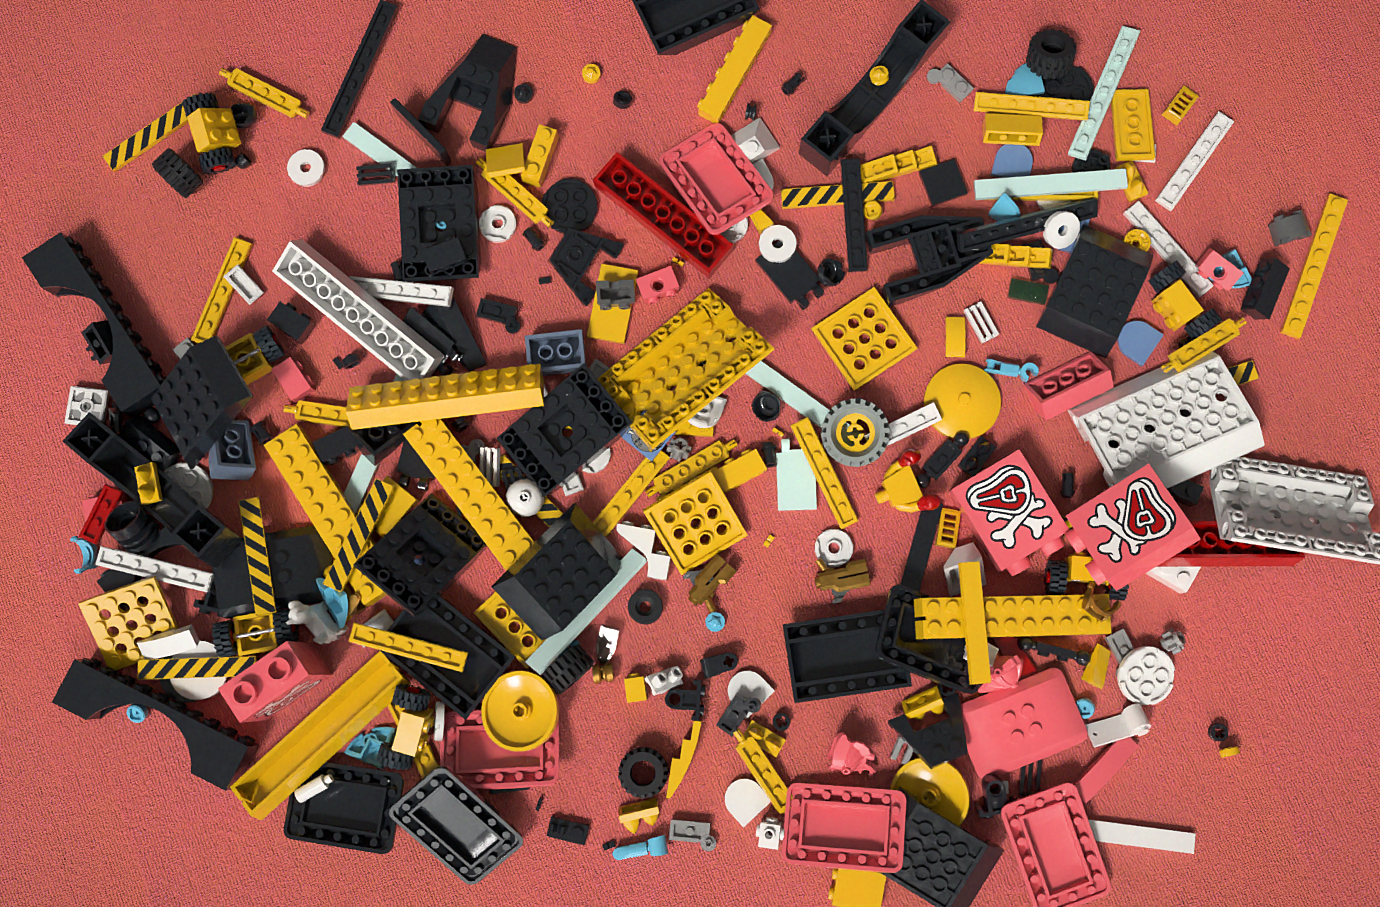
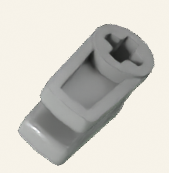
(896, 749)

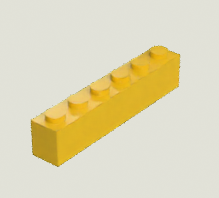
(734, 71)
(729, 476)

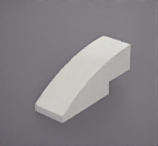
(169, 643)

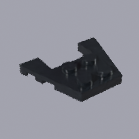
(574, 256)
(937, 742)

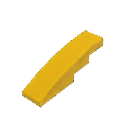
(897, 165)
(1019, 256)
(680, 765)

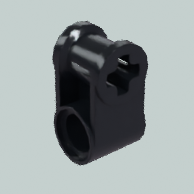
(715, 664)

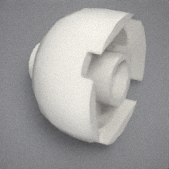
(531, 505)

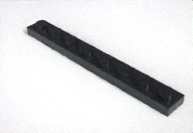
(359, 69)
(1021, 225)

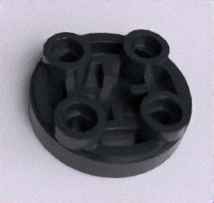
(1095, 162)

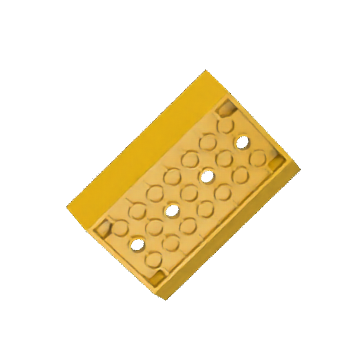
(673, 359)

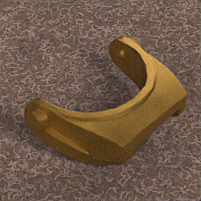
(355, 604)
(1092, 608)

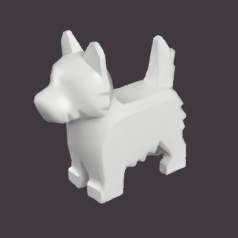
(316, 620)

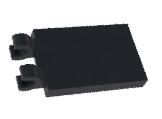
(792, 277)
(435, 336)
(412, 465)

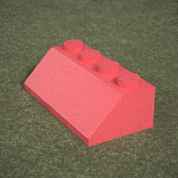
(1069, 385)

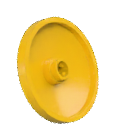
(965, 400)
(520, 711)
(937, 788)

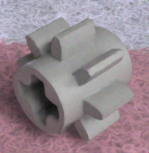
(678, 449)
(1173, 641)

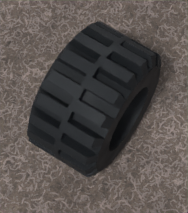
(1051, 53)
(177, 173)
(568, 668)
(630, 784)

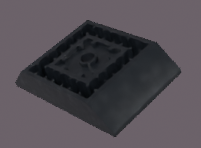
(434, 197)
(538, 437)
(428, 534)

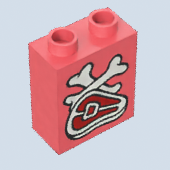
(1010, 513)
(1130, 529)
(275, 681)

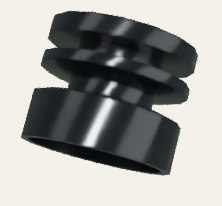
(132, 526)

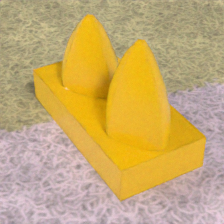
(1136, 187)
(148, 483)
(919, 704)
(765, 738)
(631, 813)

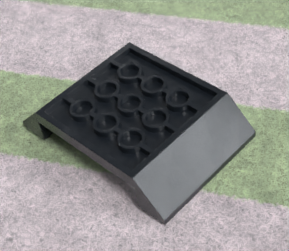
(942, 858)

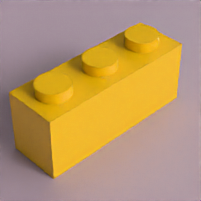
(1012, 129)
(540, 156)

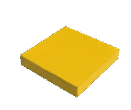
(505, 160)

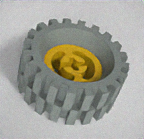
(851, 411)

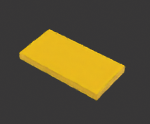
(1132, 125)
(613, 323)

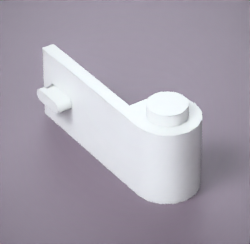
(1130, 723)

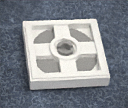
(86, 400)

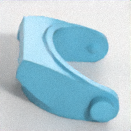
(89, 553)

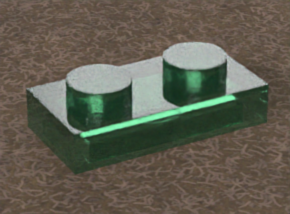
(1027, 291)

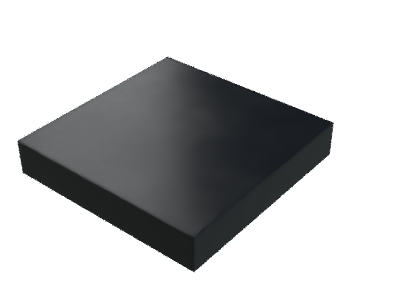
(943, 183)

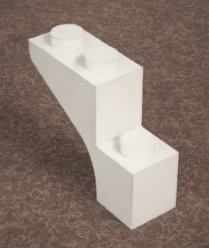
(643, 540)

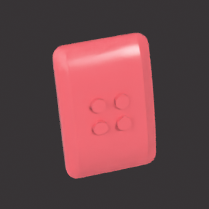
(716, 178)
(1022, 724)
(486, 766)
(844, 827)
(1055, 848)

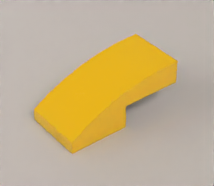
(955, 337)

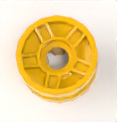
(1138, 236)

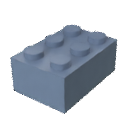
(556, 351)

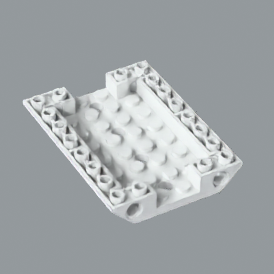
(1179, 444)
(1254, 491)

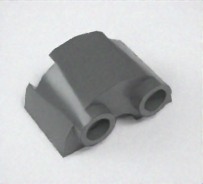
(1289, 228)
(615, 294)

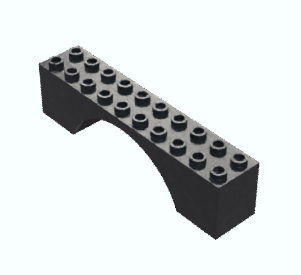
(847, 121)
(65, 271)
(178, 511)
(215, 751)

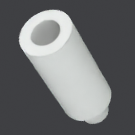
(313, 787)

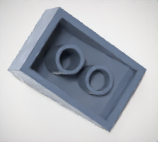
(233, 453)

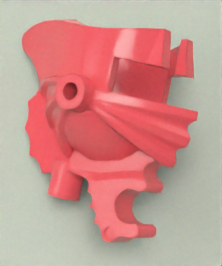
(1004, 674)
(850, 756)

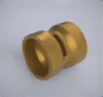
(603, 673)

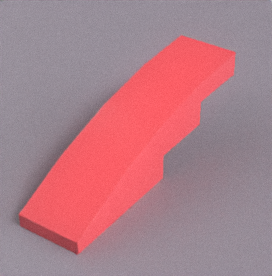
(1104, 768)

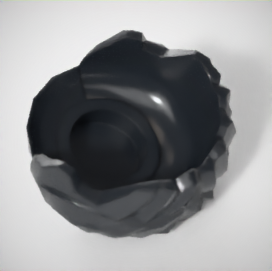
(244, 115)
(830, 272)
(766, 406)

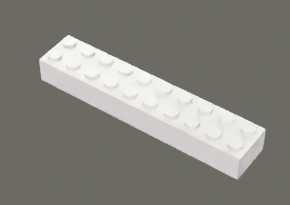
(357, 312)

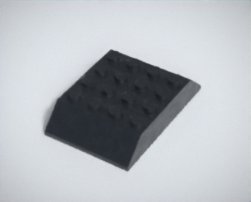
(687, 23)
(1095, 291)
(201, 398)
(559, 574)
(451, 628)
(838, 658)

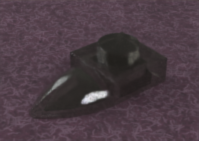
(606, 642)

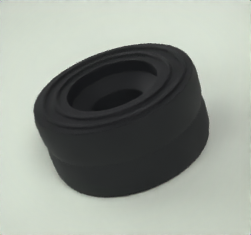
(634, 606)

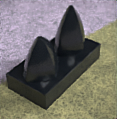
(976, 456)

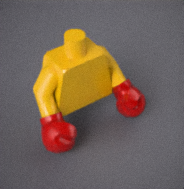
(902, 488)

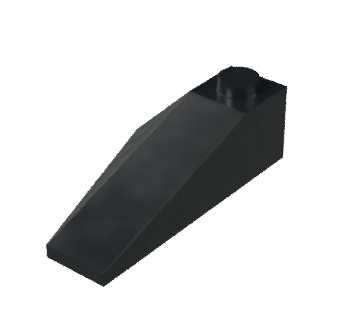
(454, 324)
(380, 441)

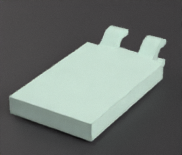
(794, 480)

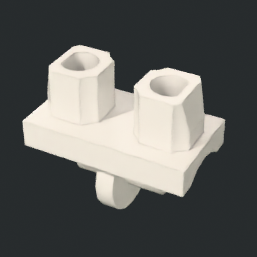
(665, 680)

